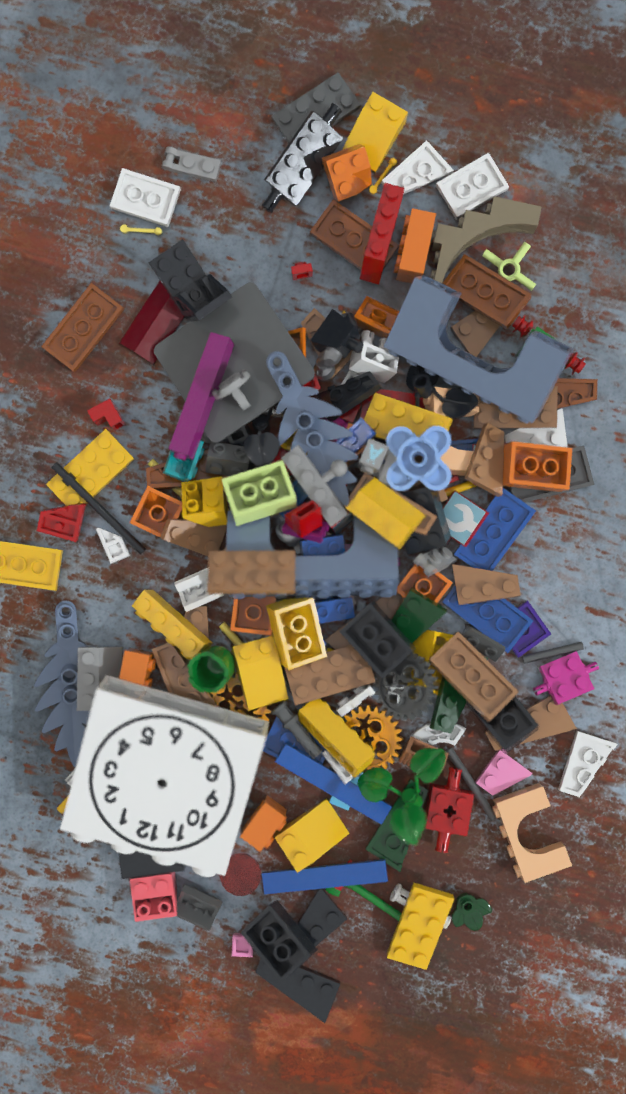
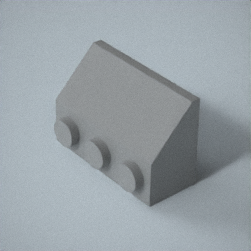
(93, 666)

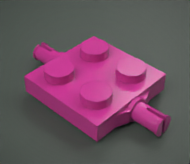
(566, 678)

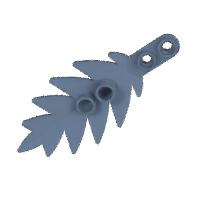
(312, 432)
(64, 689)

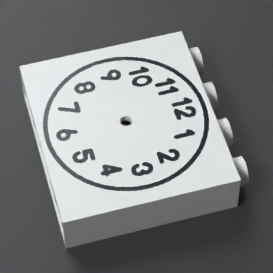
(163, 776)

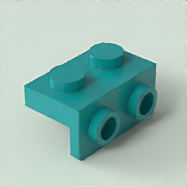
(182, 469)

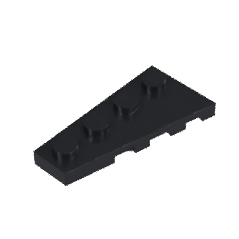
(306, 987)

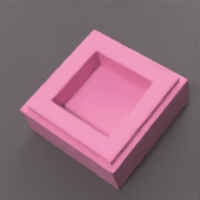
(240, 946)

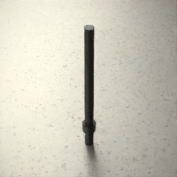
(70, 480)

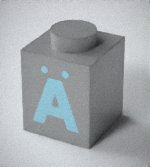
(372, 457)

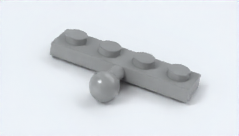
(316, 484)

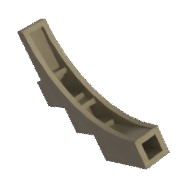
(499, 217)

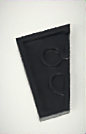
(349, 394)
(321, 917)

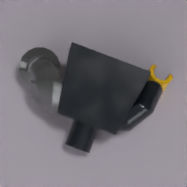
(335, 341)

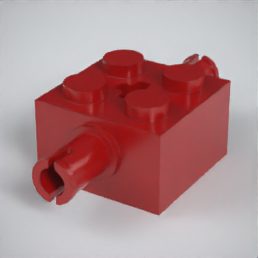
(455, 821)

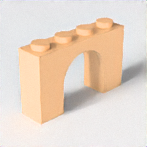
(455, 459)
(529, 862)

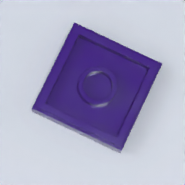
(534, 634)

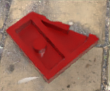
(62, 521)

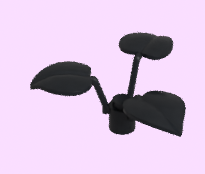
(456, 402)
(265, 446)

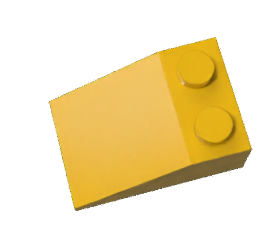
(377, 128)
(260, 672)
(311, 835)

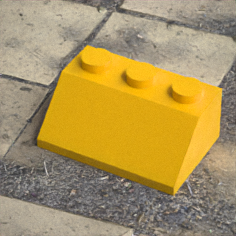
(385, 512)
(296, 631)
(426, 647)

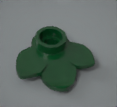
(472, 913)

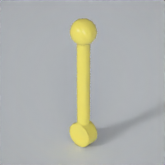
(124, 229)

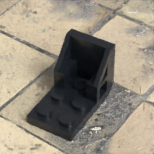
(187, 282)

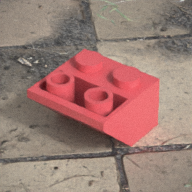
(154, 896)

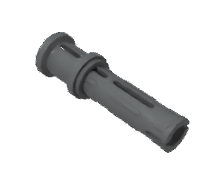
(291, 722)

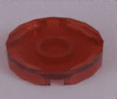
(241, 875)

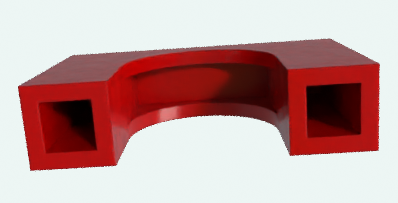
(381, 233)

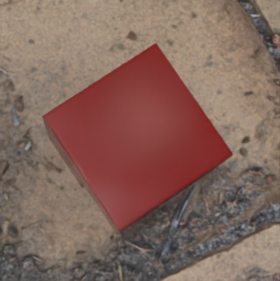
(107, 412)
(304, 518)

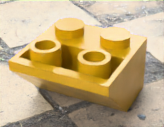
(205, 502)

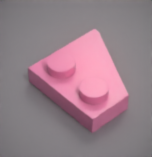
(501, 773)

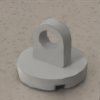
(232, 385)

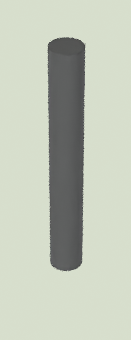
(552, 652)

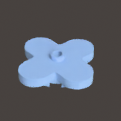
(407, 446)

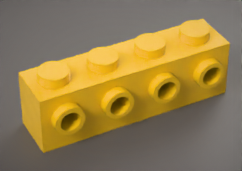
(171, 624)
(336, 736)

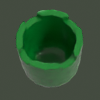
(211, 669)

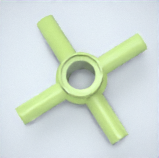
(515, 262)

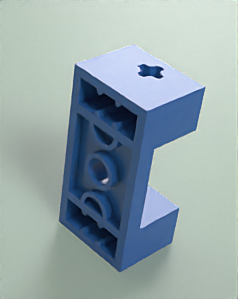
(333, 607)

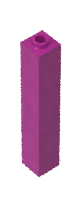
(200, 397)

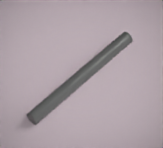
(471, 784)

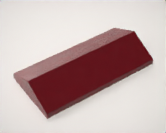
(153, 324)

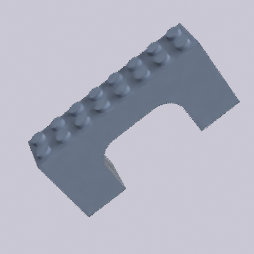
(423, 340)
(362, 571)

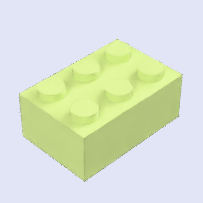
(259, 493)

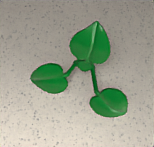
(410, 820)

